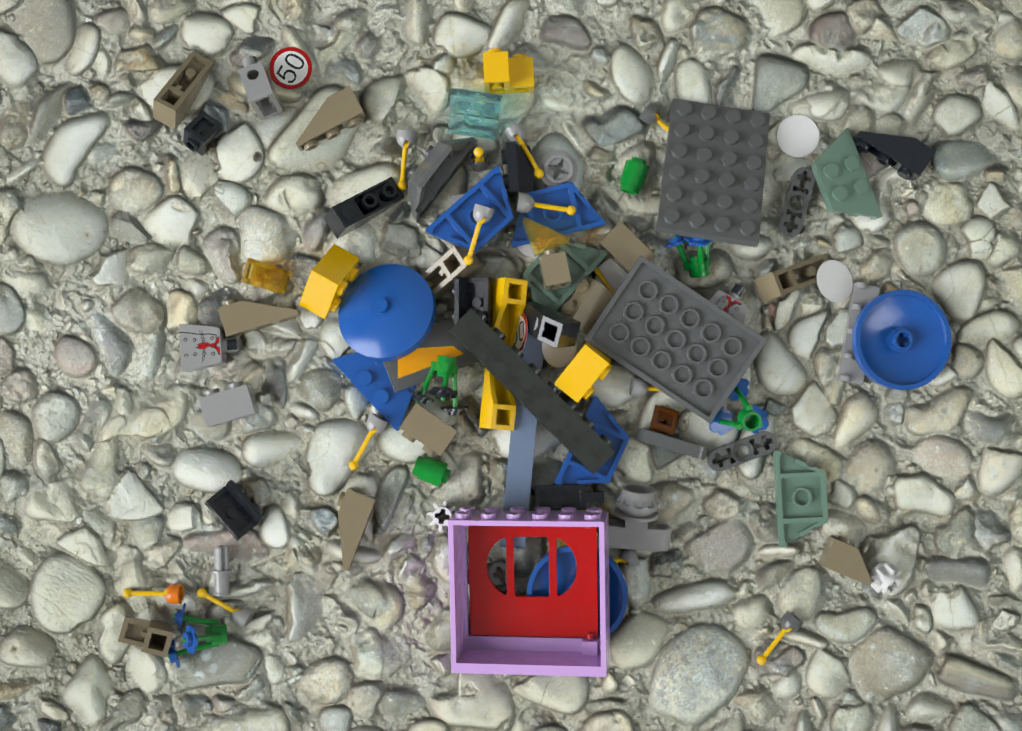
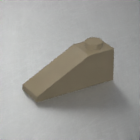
(181, 90)
(444, 270)
(789, 278)
(245, 317)
(353, 519)

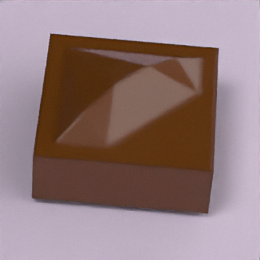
(664, 420)

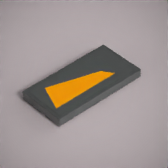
(415, 366)

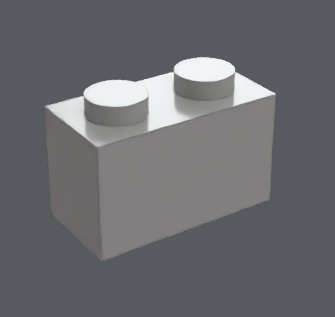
(228, 404)

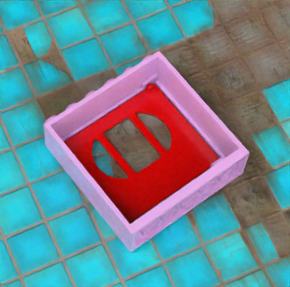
(528, 631)

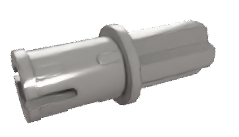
(221, 571)

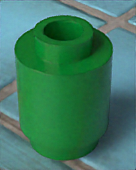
(634, 176)
(431, 470)

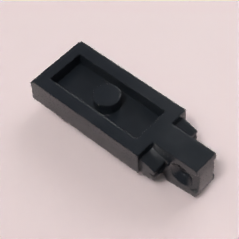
(566, 496)

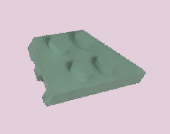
(844, 179)
(581, 263)
(798, 497)

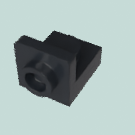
(201, 132)

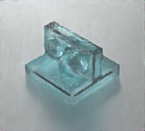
(474, 113)

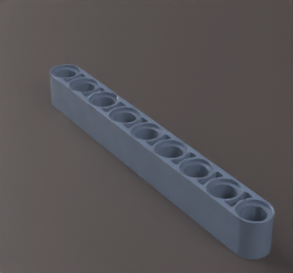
(522, 446)

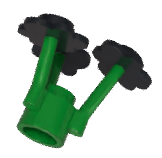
(445, 368)

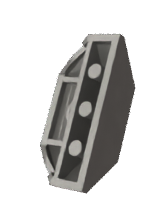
(436, 171)

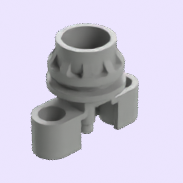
(637, 531)

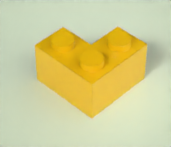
(507, 74)
(329, 281)
(583, 371)

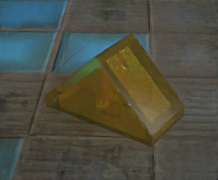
(543, 238)
(265, 276)

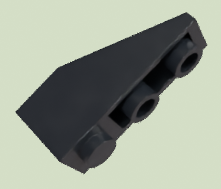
(902, 153)
(363, 207)
(551, 325)

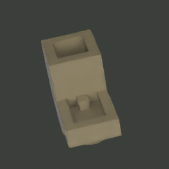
(151, 635)

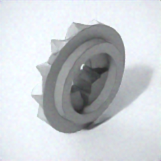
(553, 159)

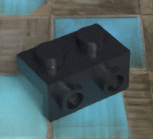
(518, 169)
(474, 295)
(235, 509)

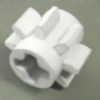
(438, 509)
(885, 578)

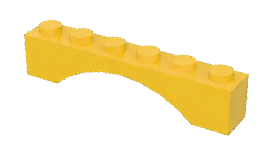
(508, 304)

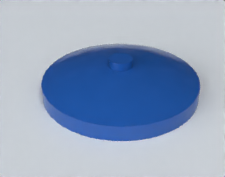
(387, 312)
(901, 340)
(566, 573)

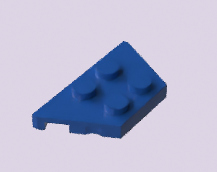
(559, 221)
(457, 222)
(373, 382)
(573, 471)

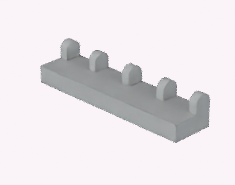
(848, 367)

